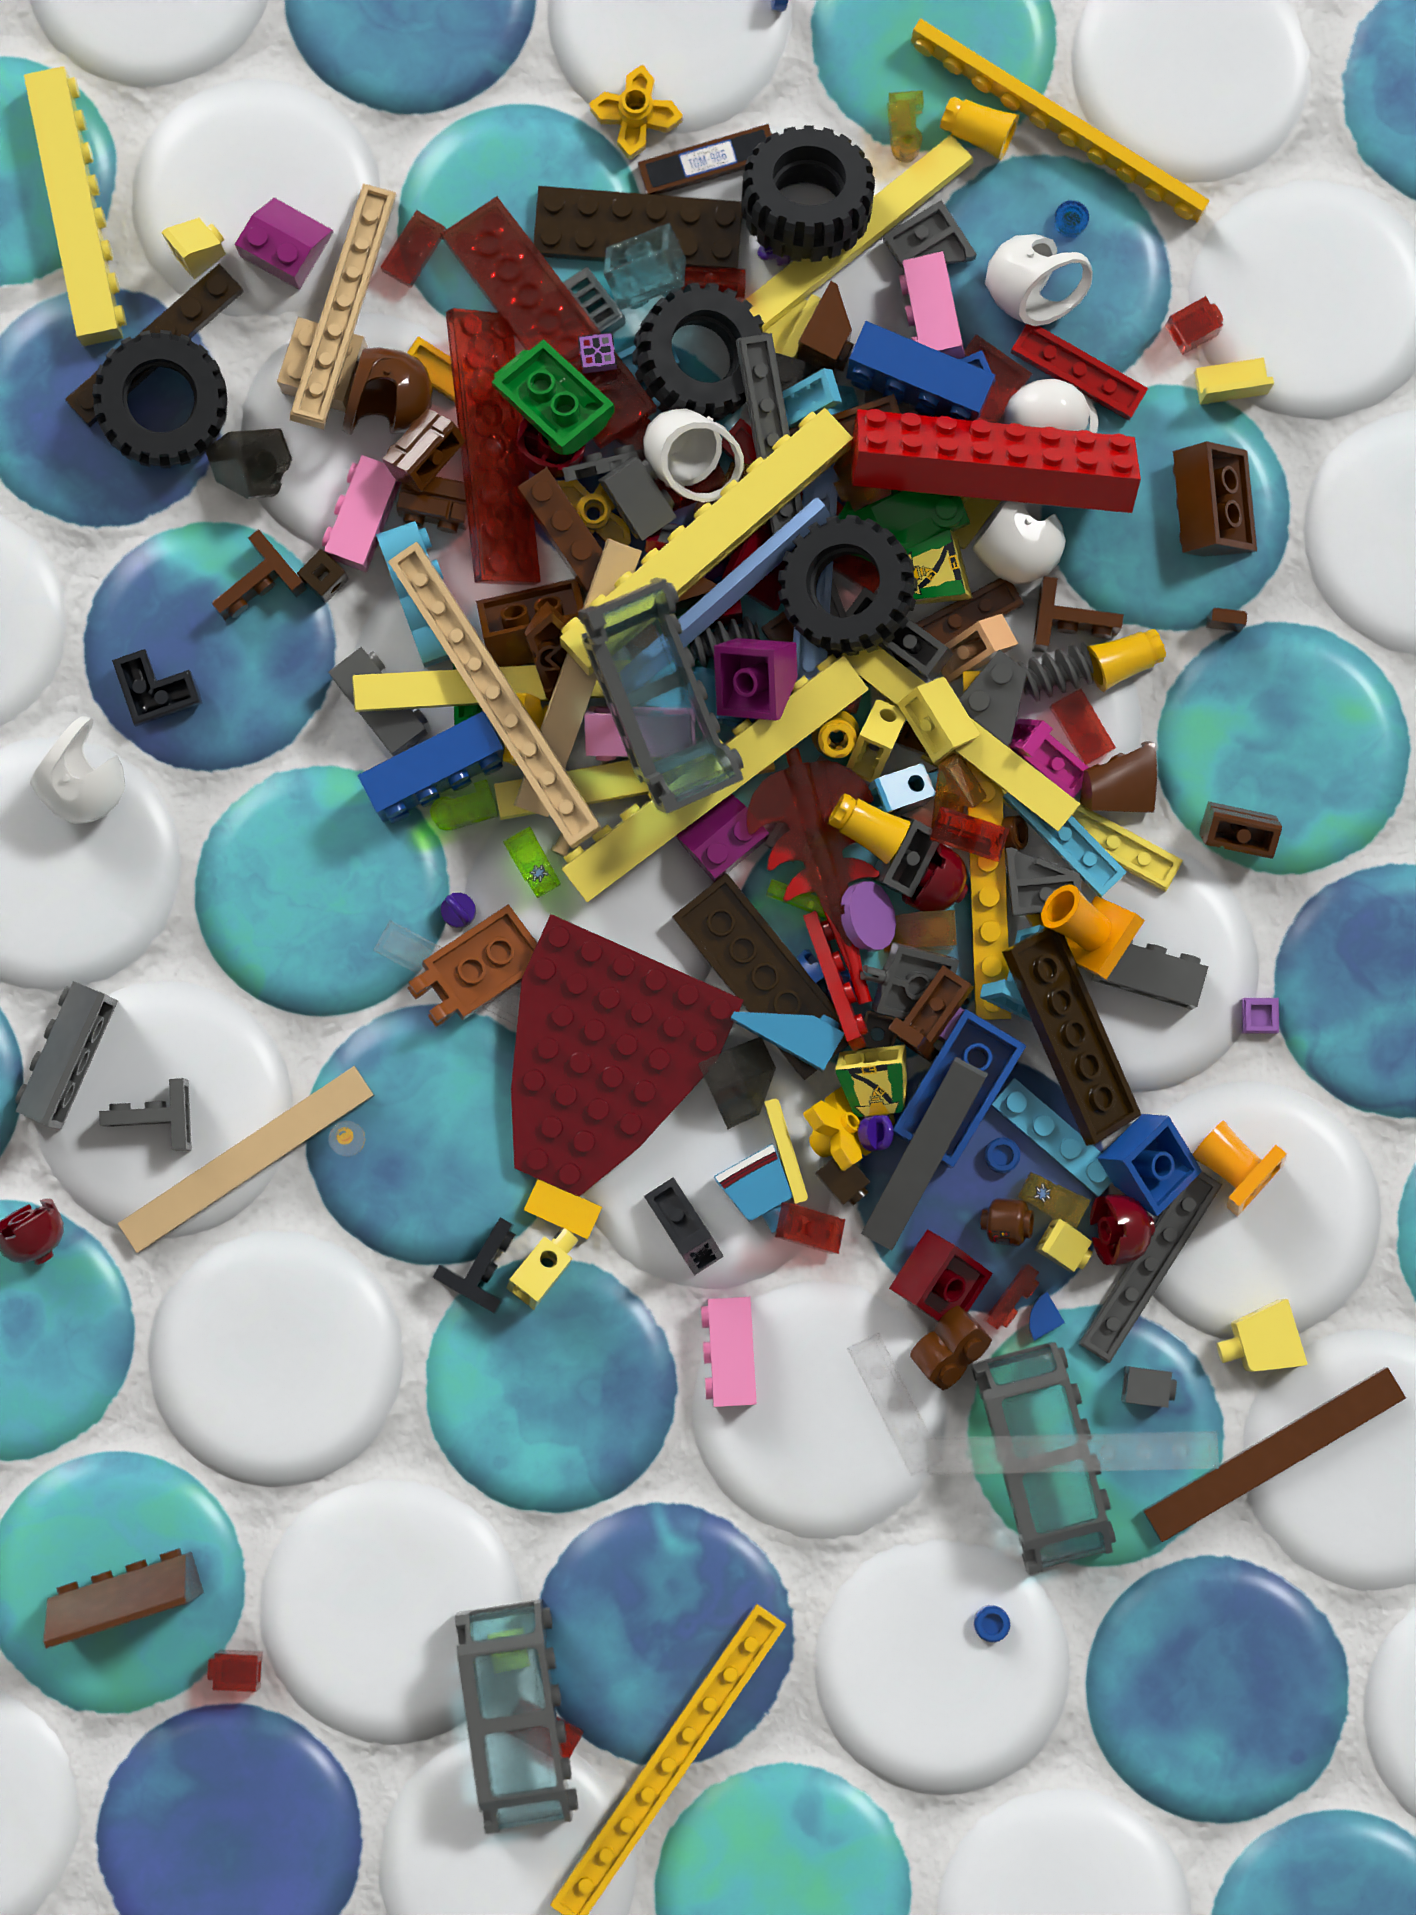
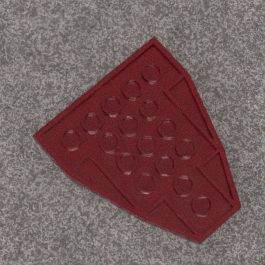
(603, 1052)

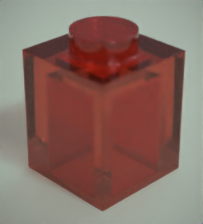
(1195, 324)
(235, 1670)

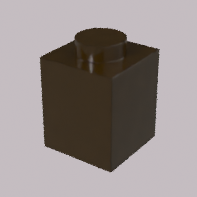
(843, 1185)

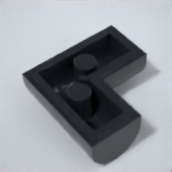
(151, 698)

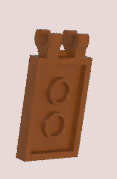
(476, 966)

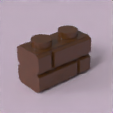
(423, 450)
(439, 503)
(1240, 830)

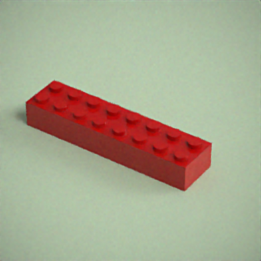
(994, 461)

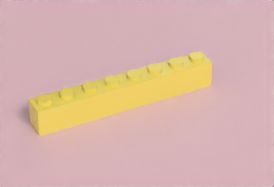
(74, 206)

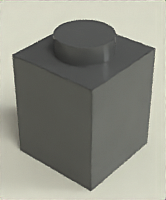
(1148, 1387)

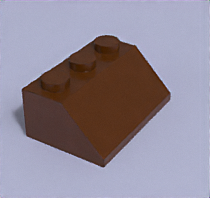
(1214, 500)
(508, 616)

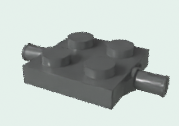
(905, 978)

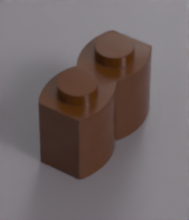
(950, 1347)

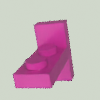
(1047, 755)

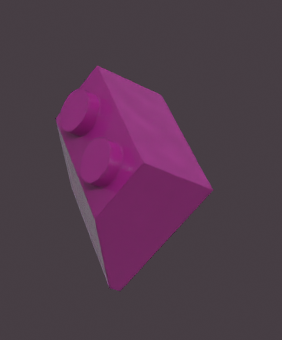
(283, 242)
(754, 677)
(721, 838)

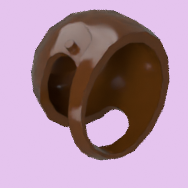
(389, 386)

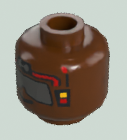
(1008, 1221)

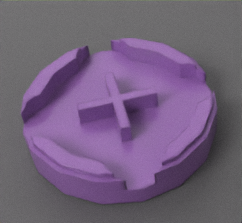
(868, 916)

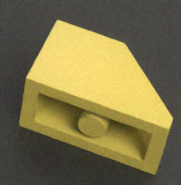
(195, 245)
(1064, 1246)

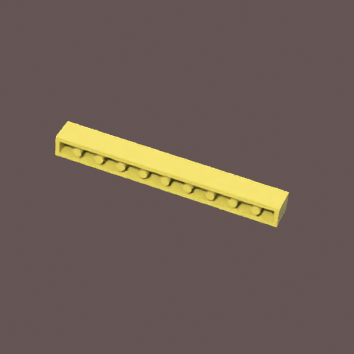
(732, 518)
(759, 745)

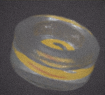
(346, 1138)

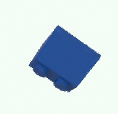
(1150, 1162)

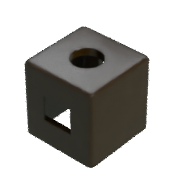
(315, 568)
(877, 1020)

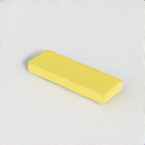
(785, 1150)

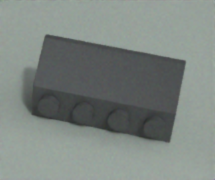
(66, 1055)

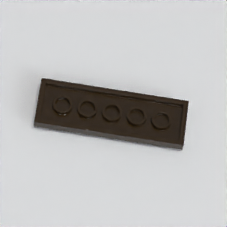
(586, 222)
(753, 959)
(1072, 1034)

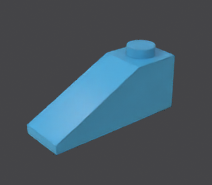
(800, 1035)

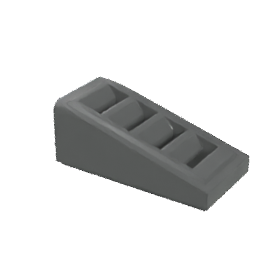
(610, 323)

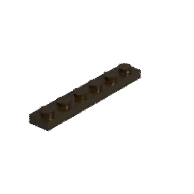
(183, 317)

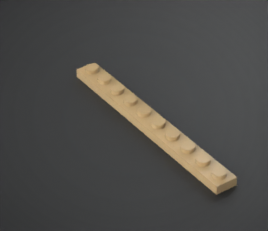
(495, 695)

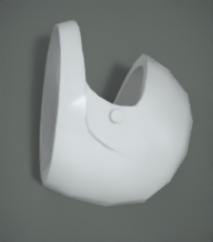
(1020, 273)
(1051, 405)
(686, 449)
(1018, 545)
(71, 784)

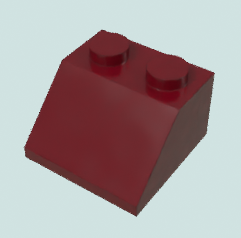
(940, 1277)

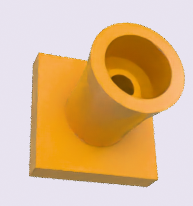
(1095, 930)
(1238, 1165)

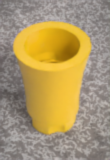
(980, 125)
(1125, 657)
(847, 725)
(869, 826)

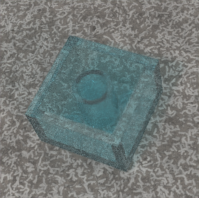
(644, 267)

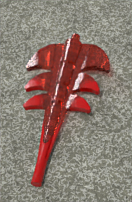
(804, 801)

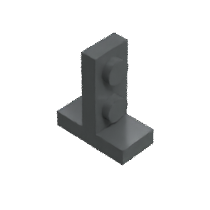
(157, 1113)

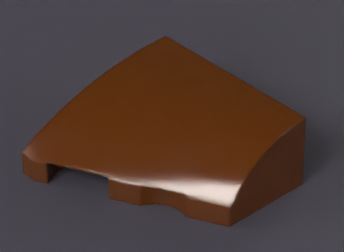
(544, 642)
(1123, 782)

